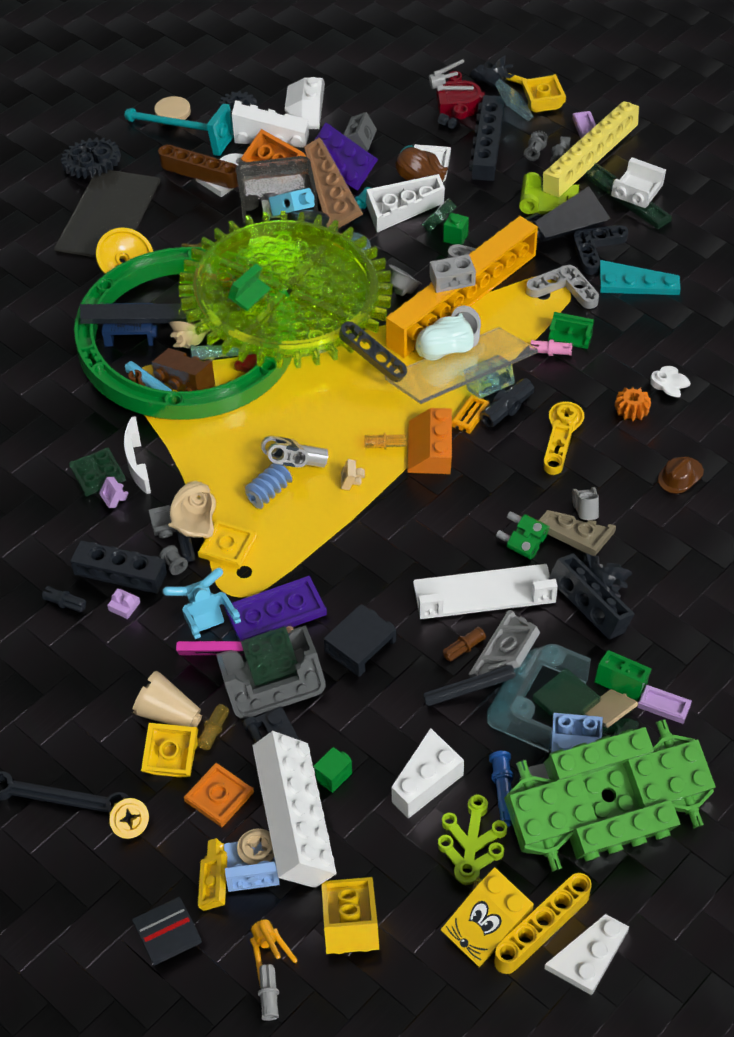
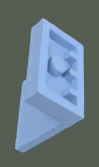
(244, 876)

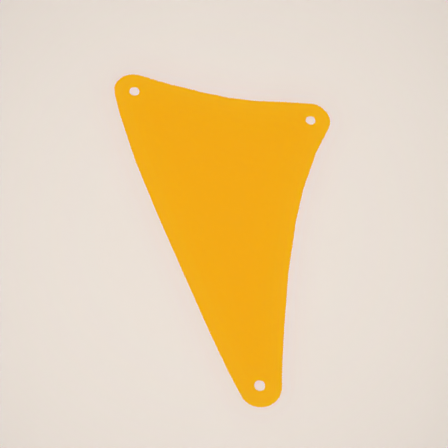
(326, 409)

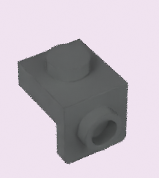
(160, 519)

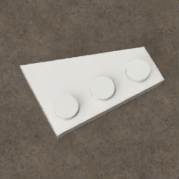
(589, 954)

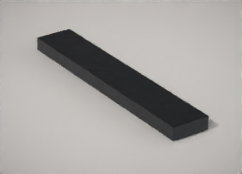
(132, 313)

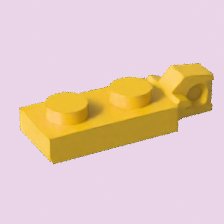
(212, 876)

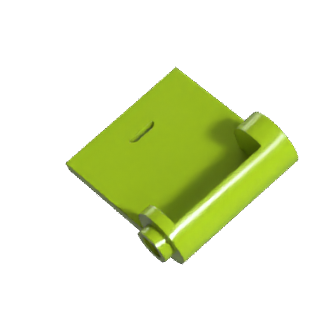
(534, 200)

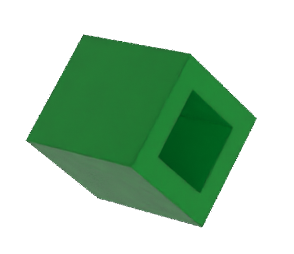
(456, 229)
(333, 769)

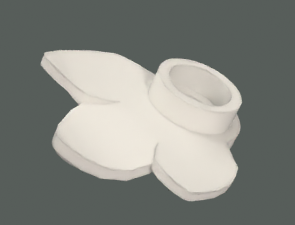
(669, 380)

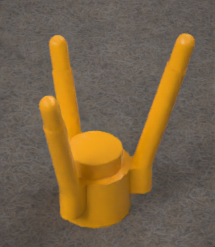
(266, 937)

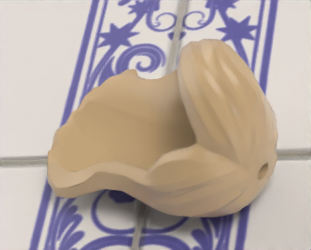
(191, 513)

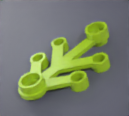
(472, 842)

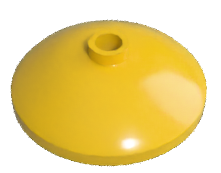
(120, 244)

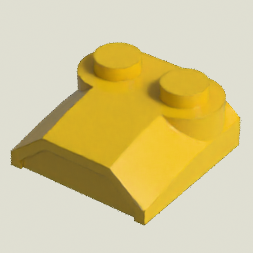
(544, 93)
(169, 750)

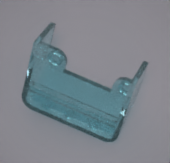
(513, 712)

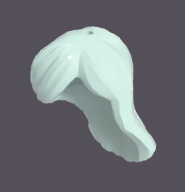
(445, 337)

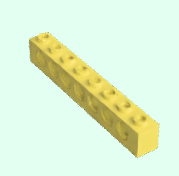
(590, 149)

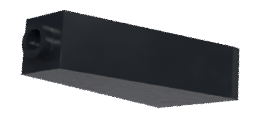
(575, 214)

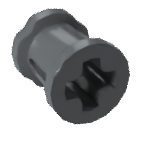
(173, 560)

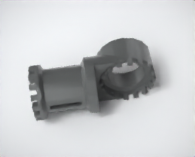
(536, 143)
(560, 149)

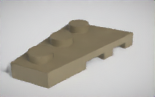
(579, 534)

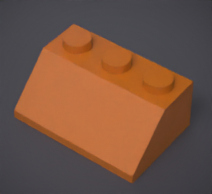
(269, 147)
(430, 442)

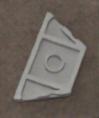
(507, 645)

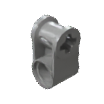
(586, 503)

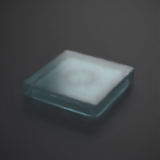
(513, 100)

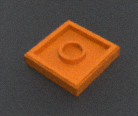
(218, 795)

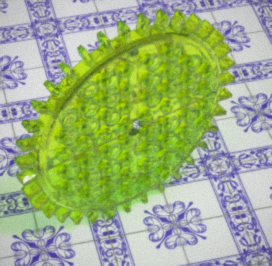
(326, 286)

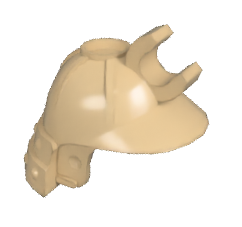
(185, 334)

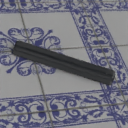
(469, 685)

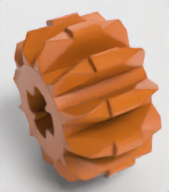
(632, 403)

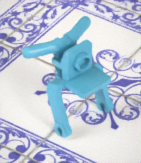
(203, 604)

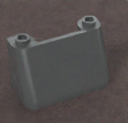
(251, 700)

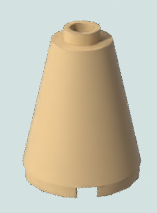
(166, 703)

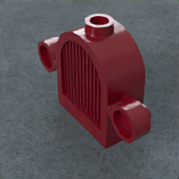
(459, 103)

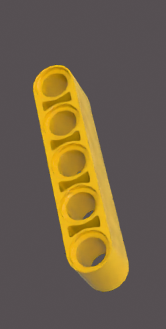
(539, 933)

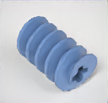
(267, 484)

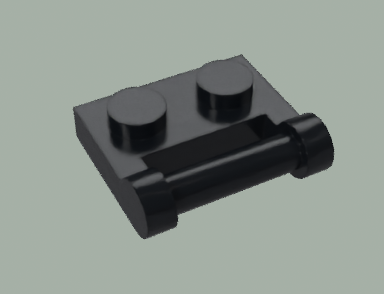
(271, 721)

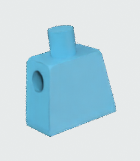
(298, 200)

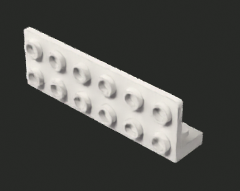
(484, 591)

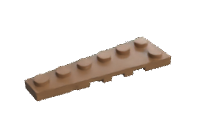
(330, 185)

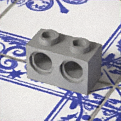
(452, 273)

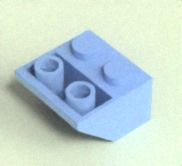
(574, 729)

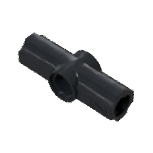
(507, 402)

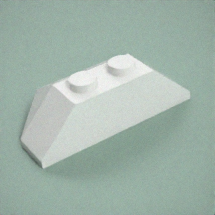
(305, 100)

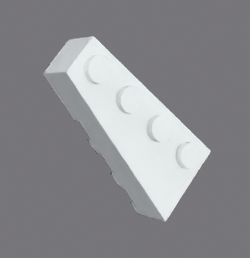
(250, 120)
(403, 200)

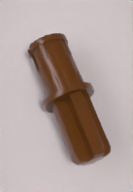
(464, 644)

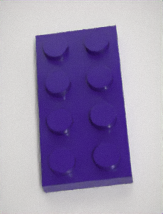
(349, 157)
(276, 608)

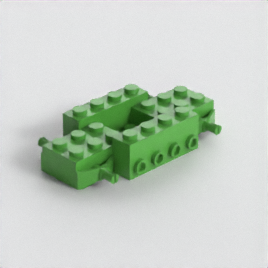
(646, 788)

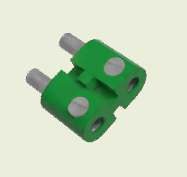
(526, 537)

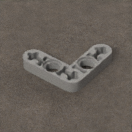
(540, 286)

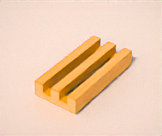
(464, 424)

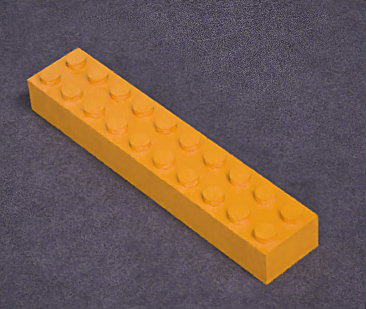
(493, 264)

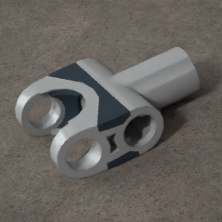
(294, 454)

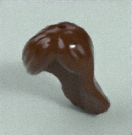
(416, 164)

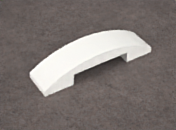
(139, 471)

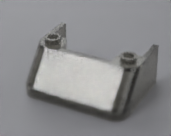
(275, 176)

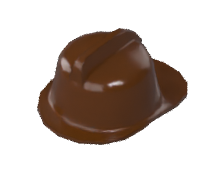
(680, 474)

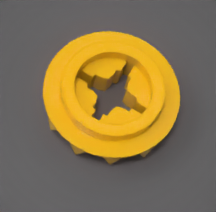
(137, 823)

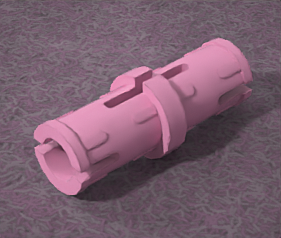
(552, 347)

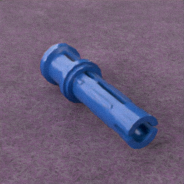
(502, 778)

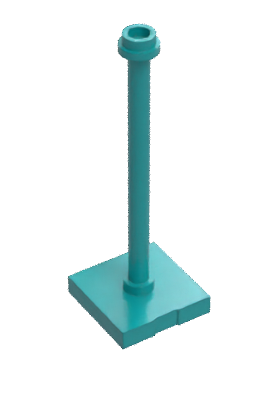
(219, 127)

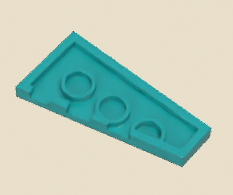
(636, 280)

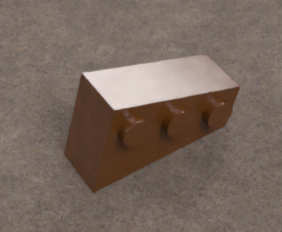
(183, 372)

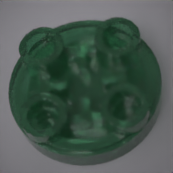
(438, 215)

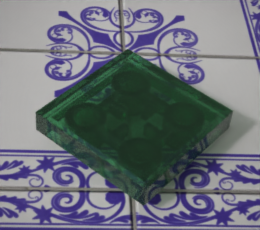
(93, 470)
(270, 656)
(566, 695)

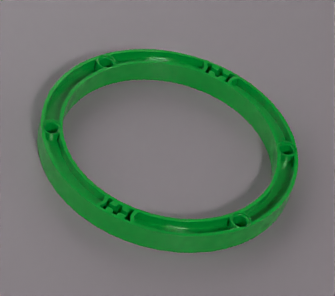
(150, 400)

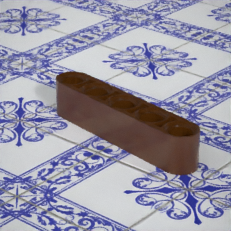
(198, 166)

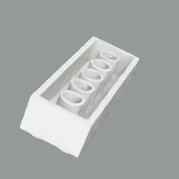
(293, 810)

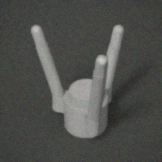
(437, 79)

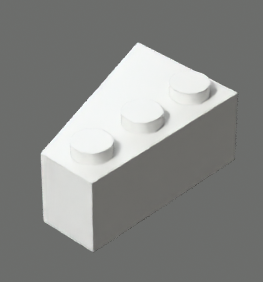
(426, 774)

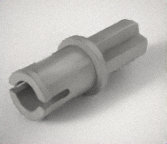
(268, 993)

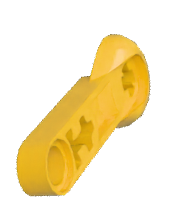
(561, 433)

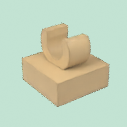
(351, 475)

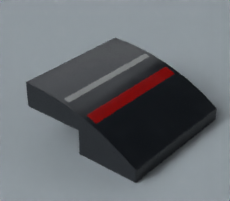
(166, 931)

